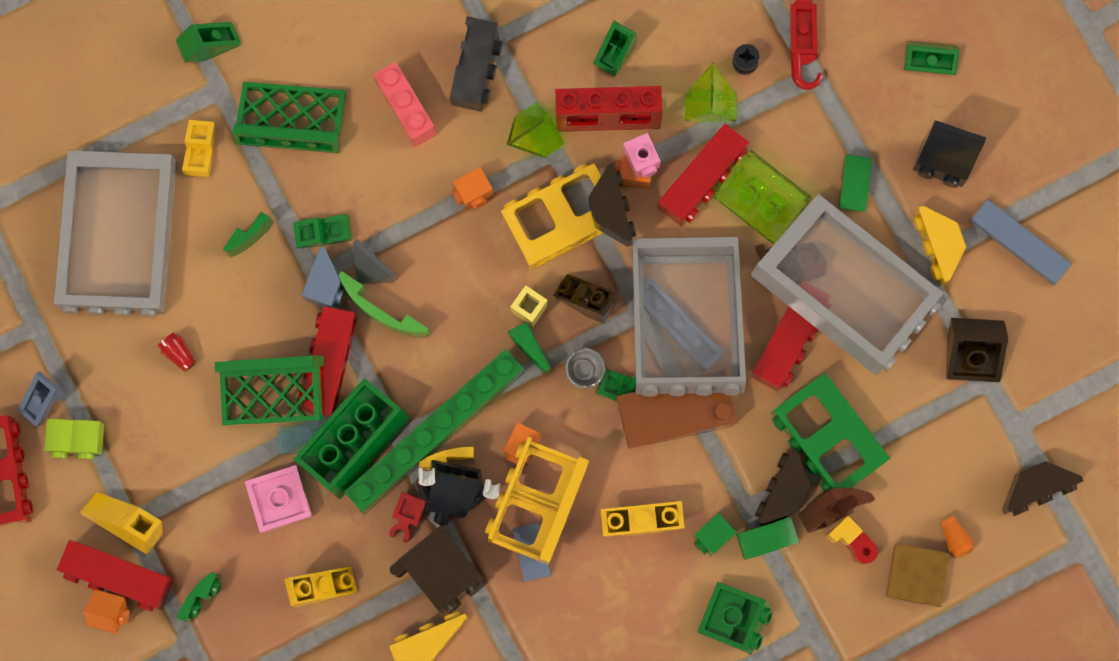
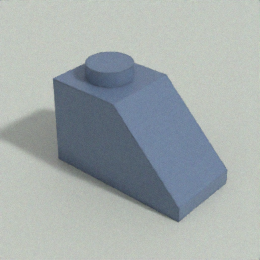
(323, 283)

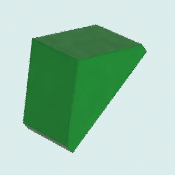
(615, 48)

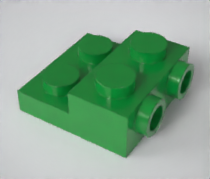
(735, 618)

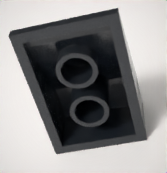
(948, 154)

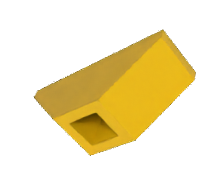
(941, 242)
(642, 519)
(320, 586)

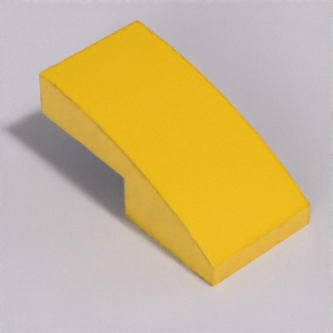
(199, 148)
(461, 453)

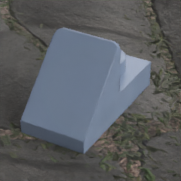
(40, 399)
(530, 568)

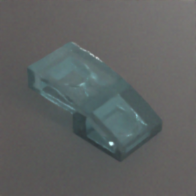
(293, 438)

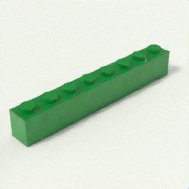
(434, 431)

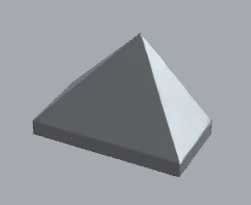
(369, 267)

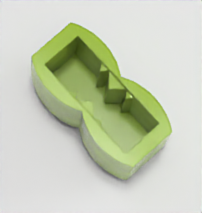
(74, 437)

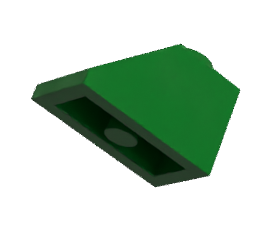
(207, 41)

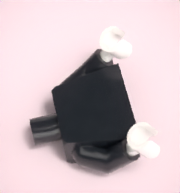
(453, 490)

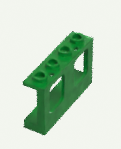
(843, 425)

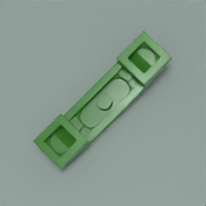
(408, 325)

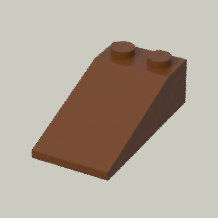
(673, 417)

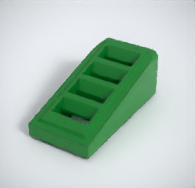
(526, 341)

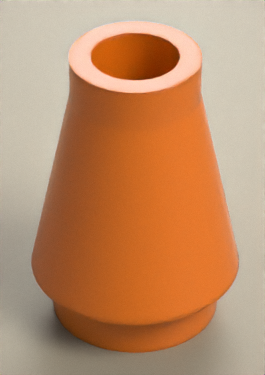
(956, 537)

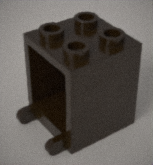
(440, 570)

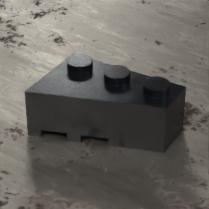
(476, 64)

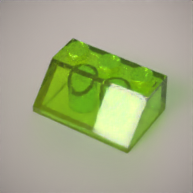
(762, 196)

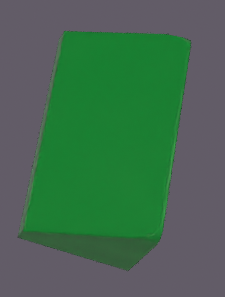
(931, 57)

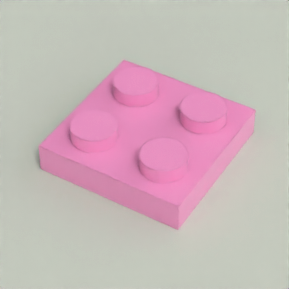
(278, 499)

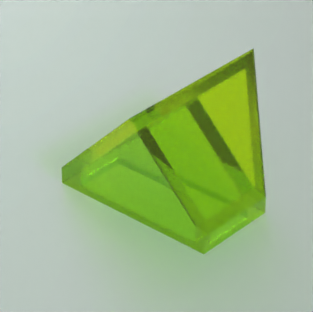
(711, 99)
(535, 132)

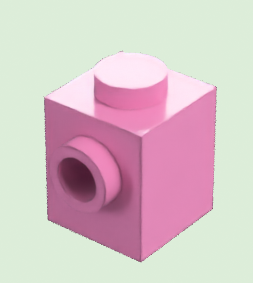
(642, 156)

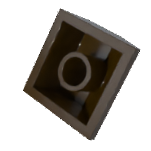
(976, 349)

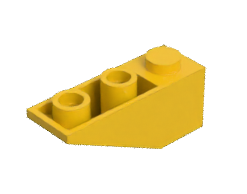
(124, 521)
(430, 640)

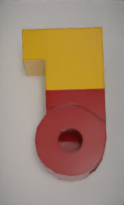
(861, 546)

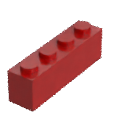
(703, 175)
(334, 343)
(784, 350)
(114, 575)

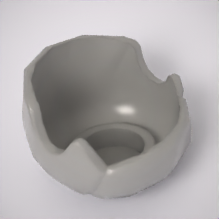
(585, 368)

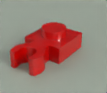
(408, 512)

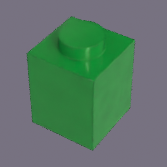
(713, 535)

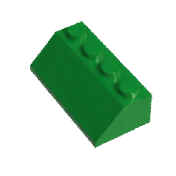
(352, 438)

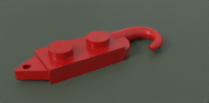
(803, 41)

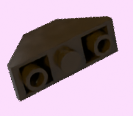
(610, 208)
(587, 298)
(1038, 485)
(785, 491)

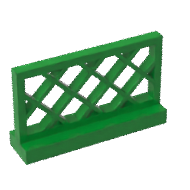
(284, 137)
(273, 367)

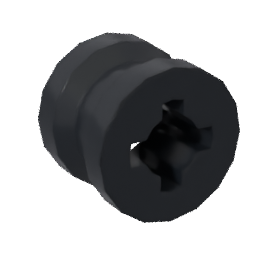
(745, 65)

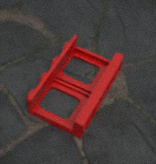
(608, 108)
(12, 470)

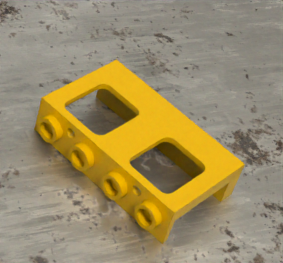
(569, 230)
(552, 508)

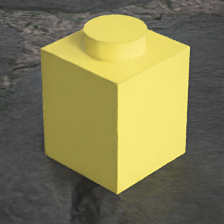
(529, 306)

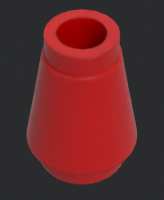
(176, 351)

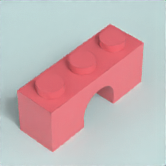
(405, 104)

